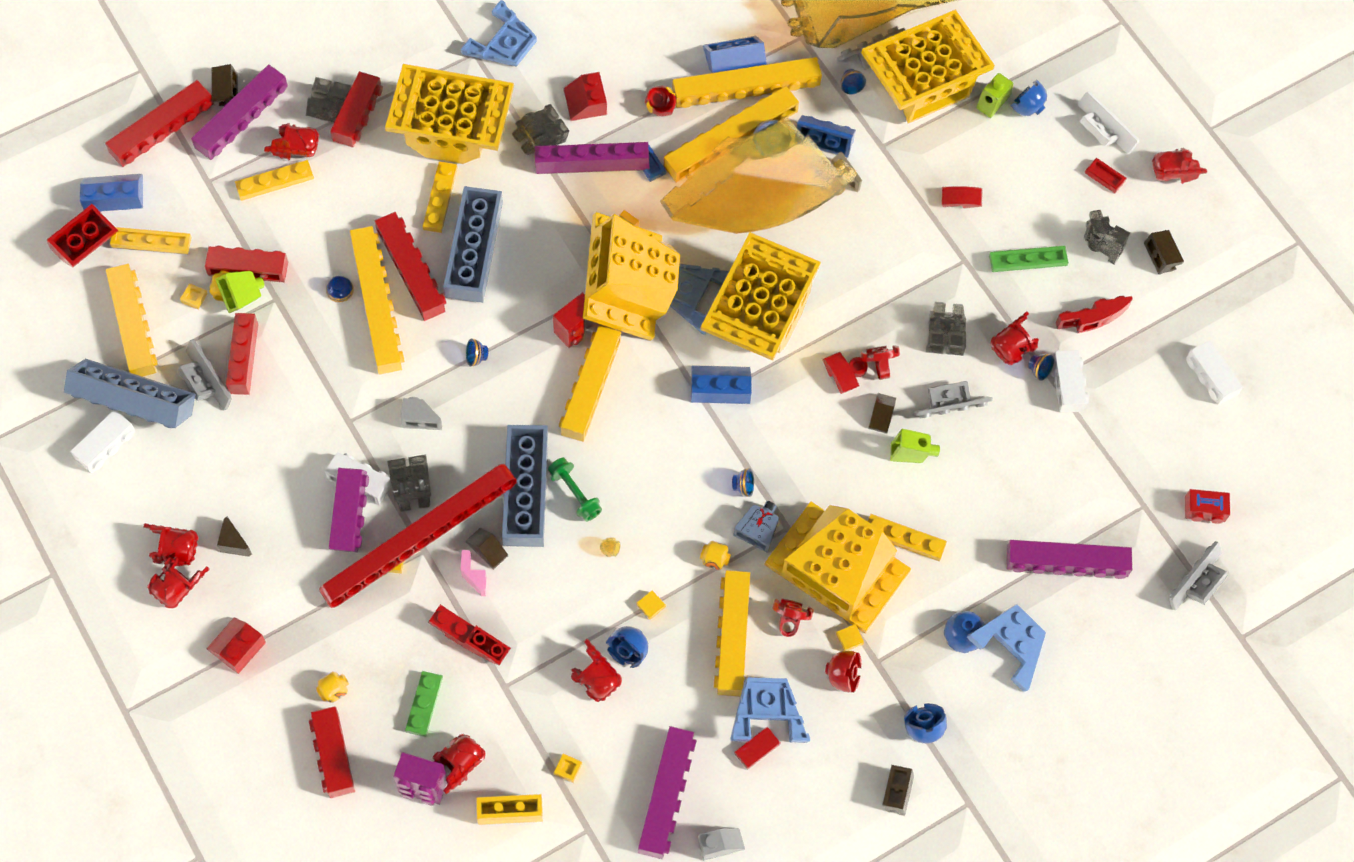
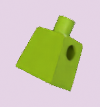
(999, 90)
(239, 289)
(912, 447)

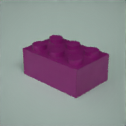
(420, 779)

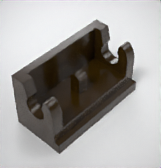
(224, 83)
(1163, 251)
(898, 789)

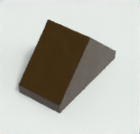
(882, 413)
(231, 541)
(487, 547)

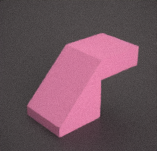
(475, 578)

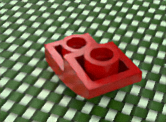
(962, 196)
(841, 371)

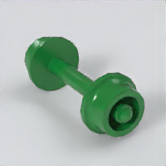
(589, 508)

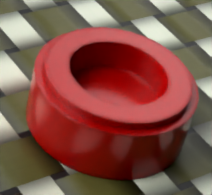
(858, 366)

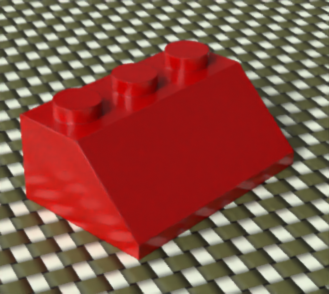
(81, 236)

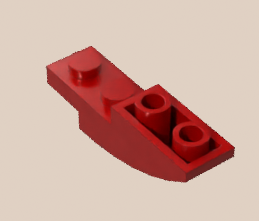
(1099, 315)
(469, 636)

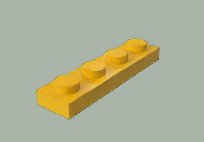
(274, 180)
(440, 197)
(151, 240)
(910, 538)

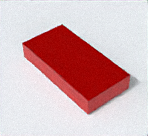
(1105, 175)
(757, 748)

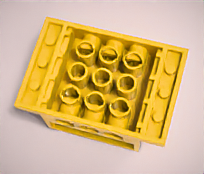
(929, 65)
(448, 113)
(628, 276)
(762, 297)
(840, 563)

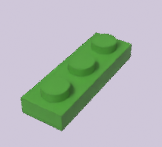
(424, 703)

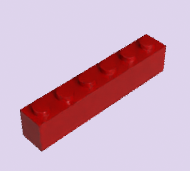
(159, 123)
(409, 265)

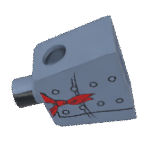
(758, 526)

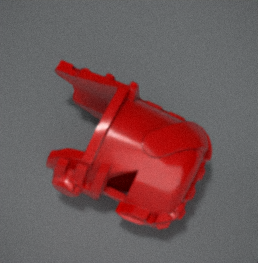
(294, 141)
(1176, 165)
(1013, 342)
(174, 543)
(175, 584)
(598, 675)
(460, 759)

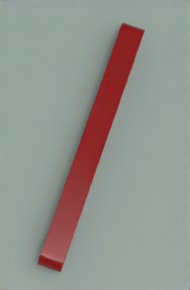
(417, 535)

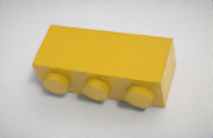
(509, 809)

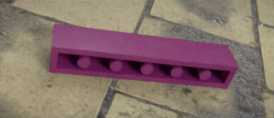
(239, 112)
(591, 157)
(1069, 558)
(665, 793)

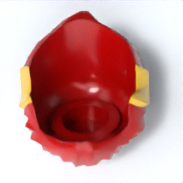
(660, 101)

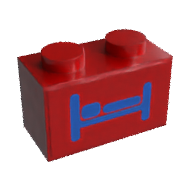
(1207, 506)

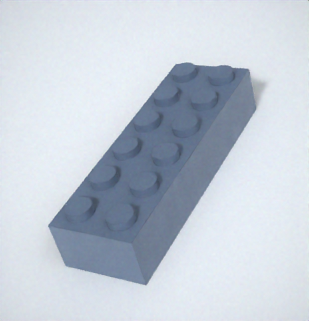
(473, 244)
(129, 393)
(527, 498)

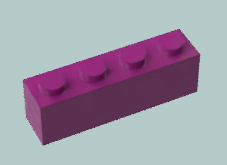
(348, 510)

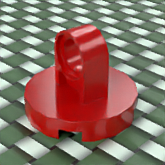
(880, 356)
(791, 612)

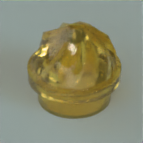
(610, 547)

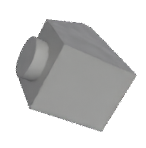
(419, 415)
(720, 843)

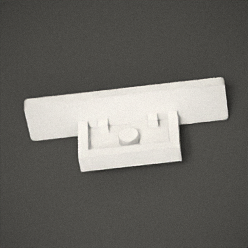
(1105, 125)

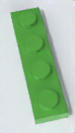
(1028, 259)

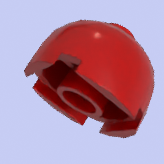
(843, 671)

